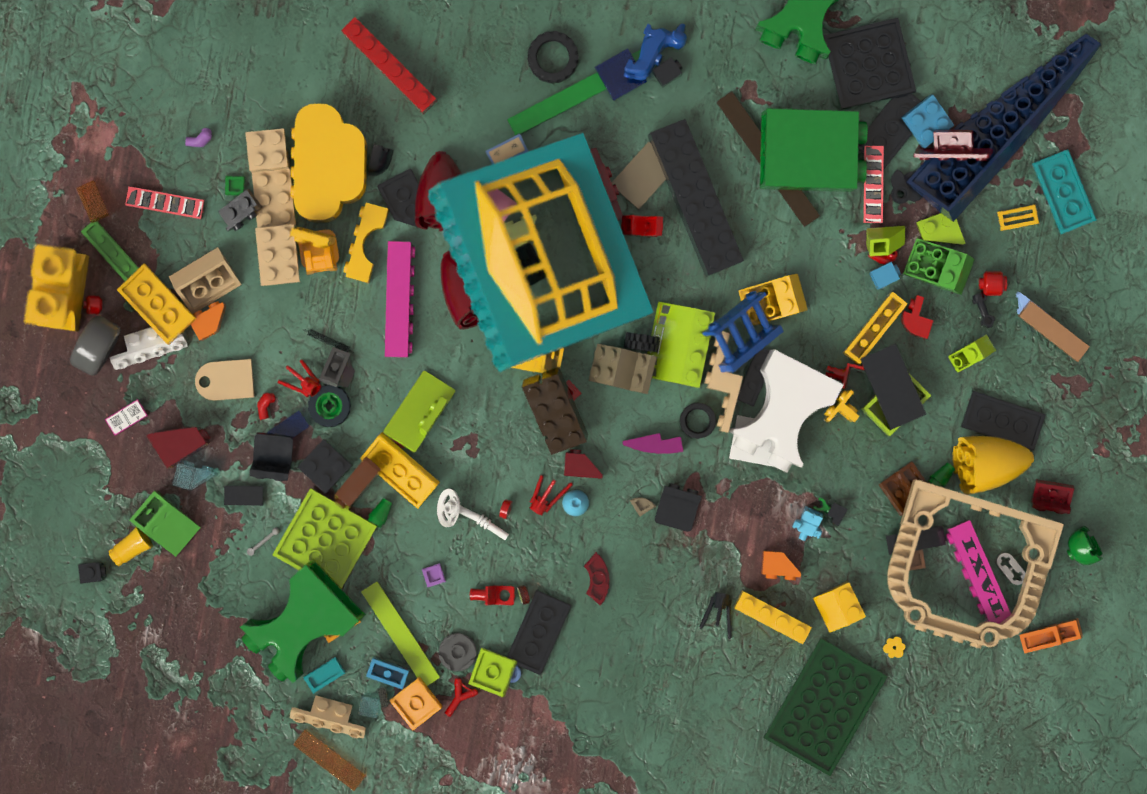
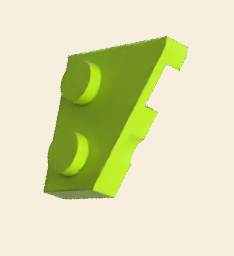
(940, 229)

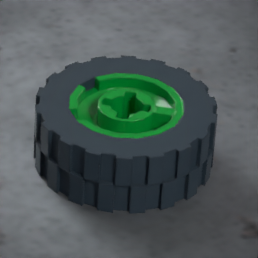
(340, 408)

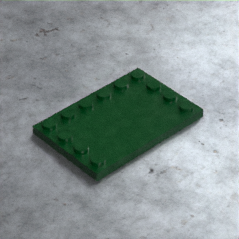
(825, 707)

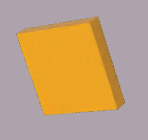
(416, 703)

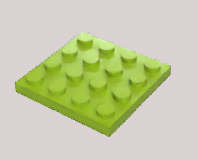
(325, 534)

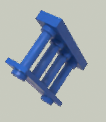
(756, 341)

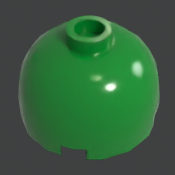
(1084, 547)

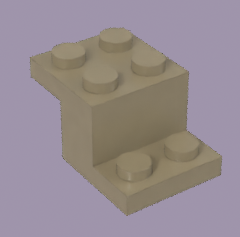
(622, 368)

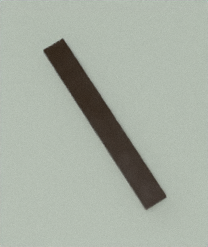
(752, 138)

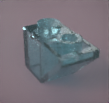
(192, 477)

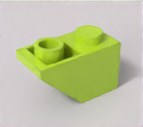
(885, 240)
(972, 353)

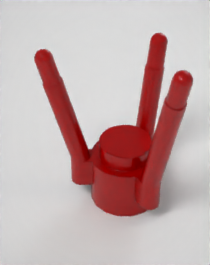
(310, 386)
(539, 504)

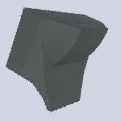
(337, 369)

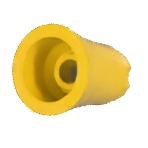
(129, 547)

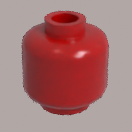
(993, 283)

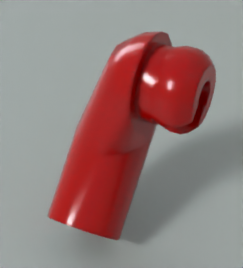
(885, 259)
(263, 403)

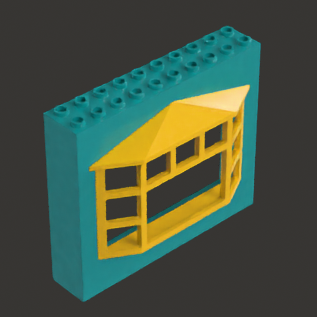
(492, 268)

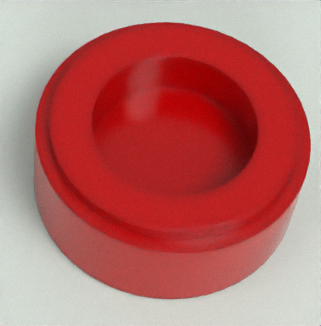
(505, 508)

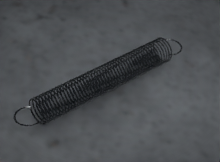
(336, 342)

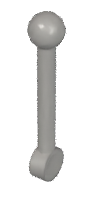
(275, 531)

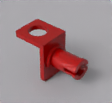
(842, 374)
(491, 595)

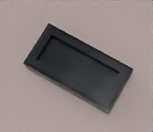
(243, 495)

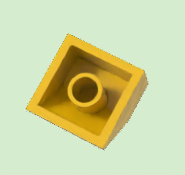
(839, 607)

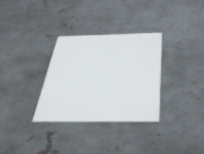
(761, 455)

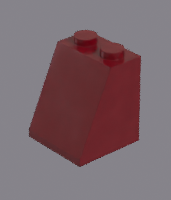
(178, 444)

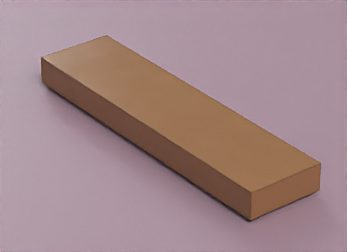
(1053, 331)

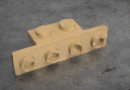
(329, 715)

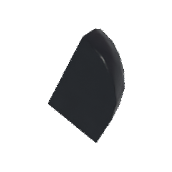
(379, 160)

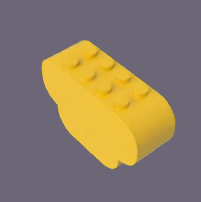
(328, 163)

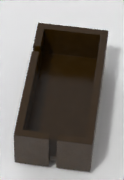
(555, 410)

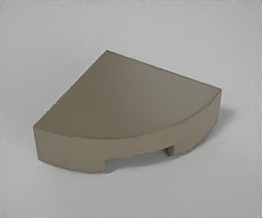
(642, 505)

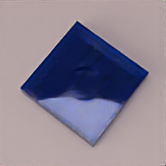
(613, 77)

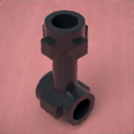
(987, 320)

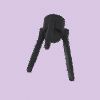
(721, 602)

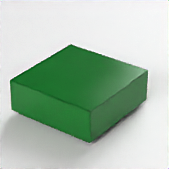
(234, 185)

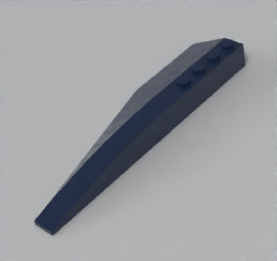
(1002, 127)

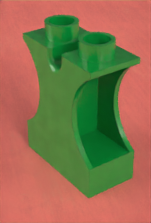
(805, 21)
(313, 610)

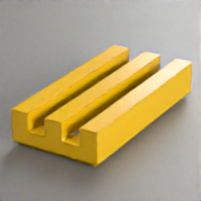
(1001, 221)

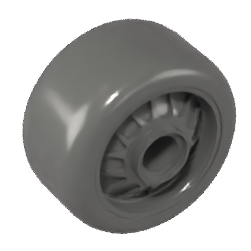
(95, 345)

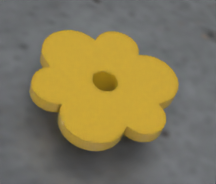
(898, 651)

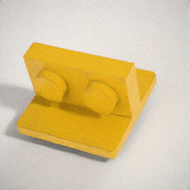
(847, 411)

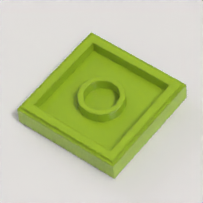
(492, 672)

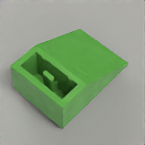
(939, 266)
(165, 523)

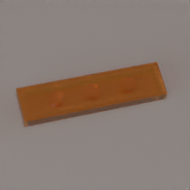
(329, 760)

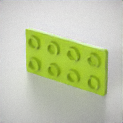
(419, 411)

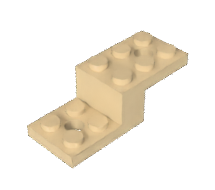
(725, 383)

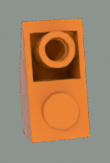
(208, 322)
(778, 564)

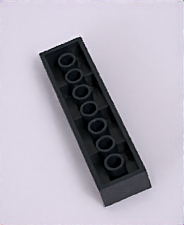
(695, 198)

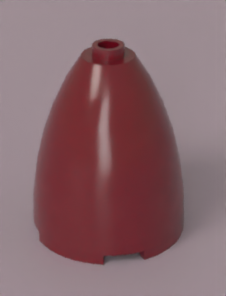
(438, 169)
(454, 294)

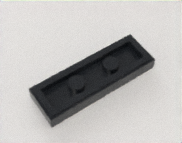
(753, 380)

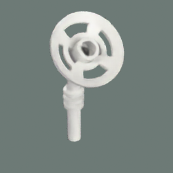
(453, 508)

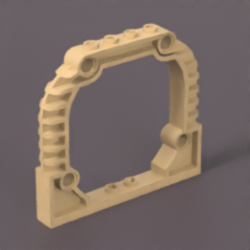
(1038, 533)

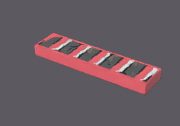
(874, 184)
(164, 202)

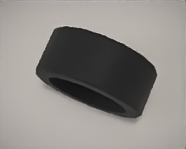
(683, 420)

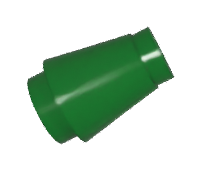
(942, 475)
(380, 513)

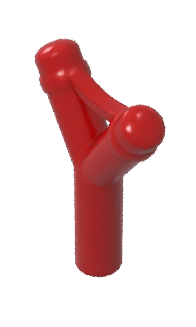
(459, 696)

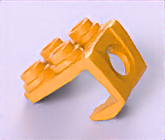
(319, 259)

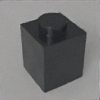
(667, 71)

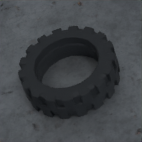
(551, 37)

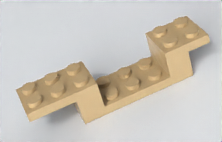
(272, 189)

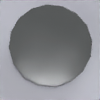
(457, 652)

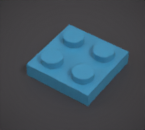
(925, 119)

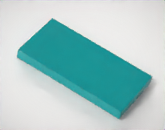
(1064, 191)

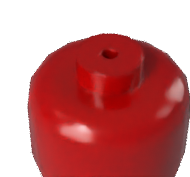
(93, 304)

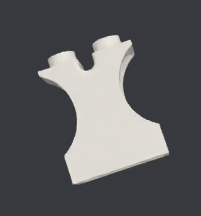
(791, 396)

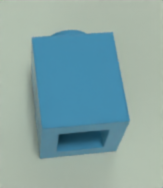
(885, 275)

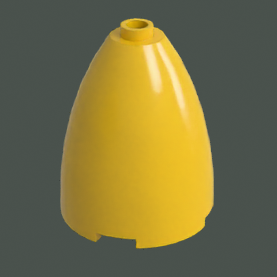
(988, 462)

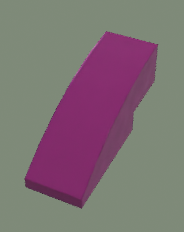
(654, 444)

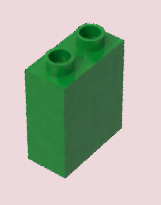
(811, 150)

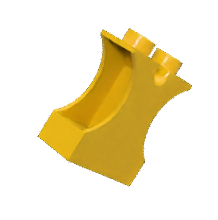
(57, 288)

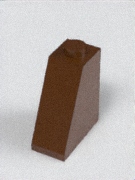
(357, 484)

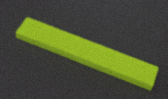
(400, 633)

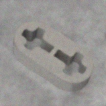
(1007, 571)

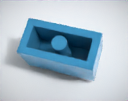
(388, 673)

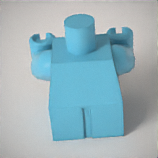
(809, 523)

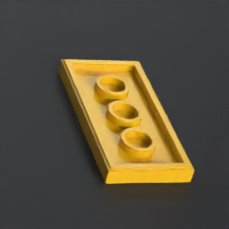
(156, 304)
(401, 470)

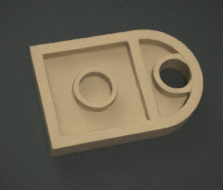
(227, 380)

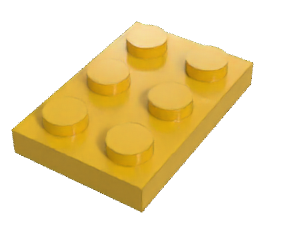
(306, 235)

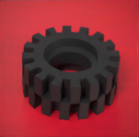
(641, 342)

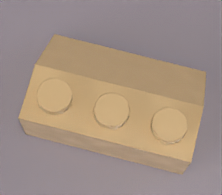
(204, 280)

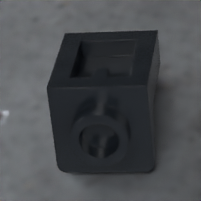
(92, 572)

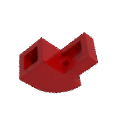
(642, 226)
(913, 323)

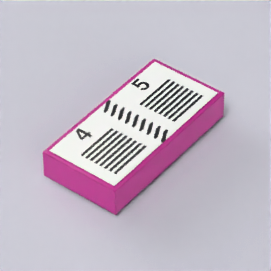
(126, 417)

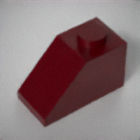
(580, 466)

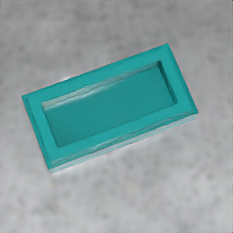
(324, 675)

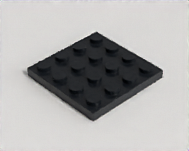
(869, 63)

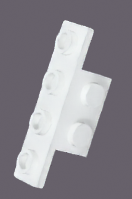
(144, 346)

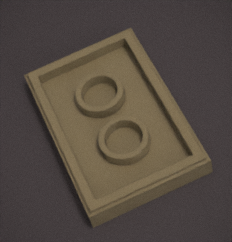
(640, 177)

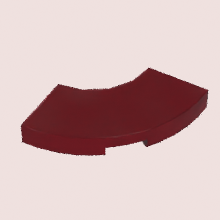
(598, 578)

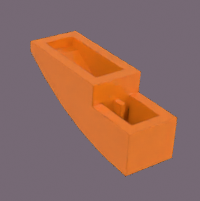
(1051, 635)

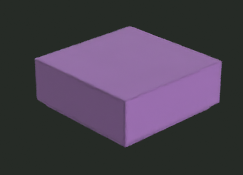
(433, 575)

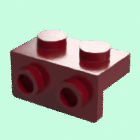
(1052, 496)

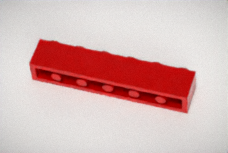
(389, 65)

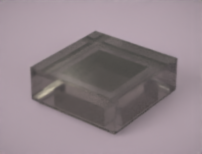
(383, 695)

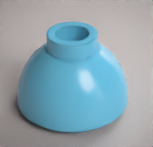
(575, 502)

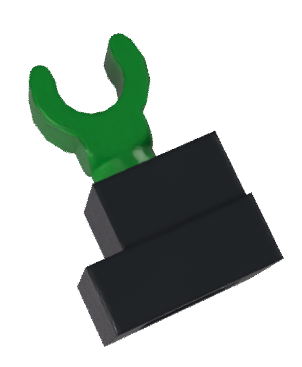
(835, 511)

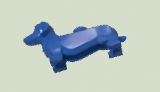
(651, 49)

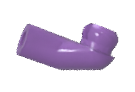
(201, 140)

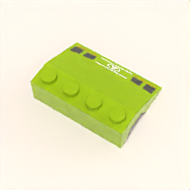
(681, 343)

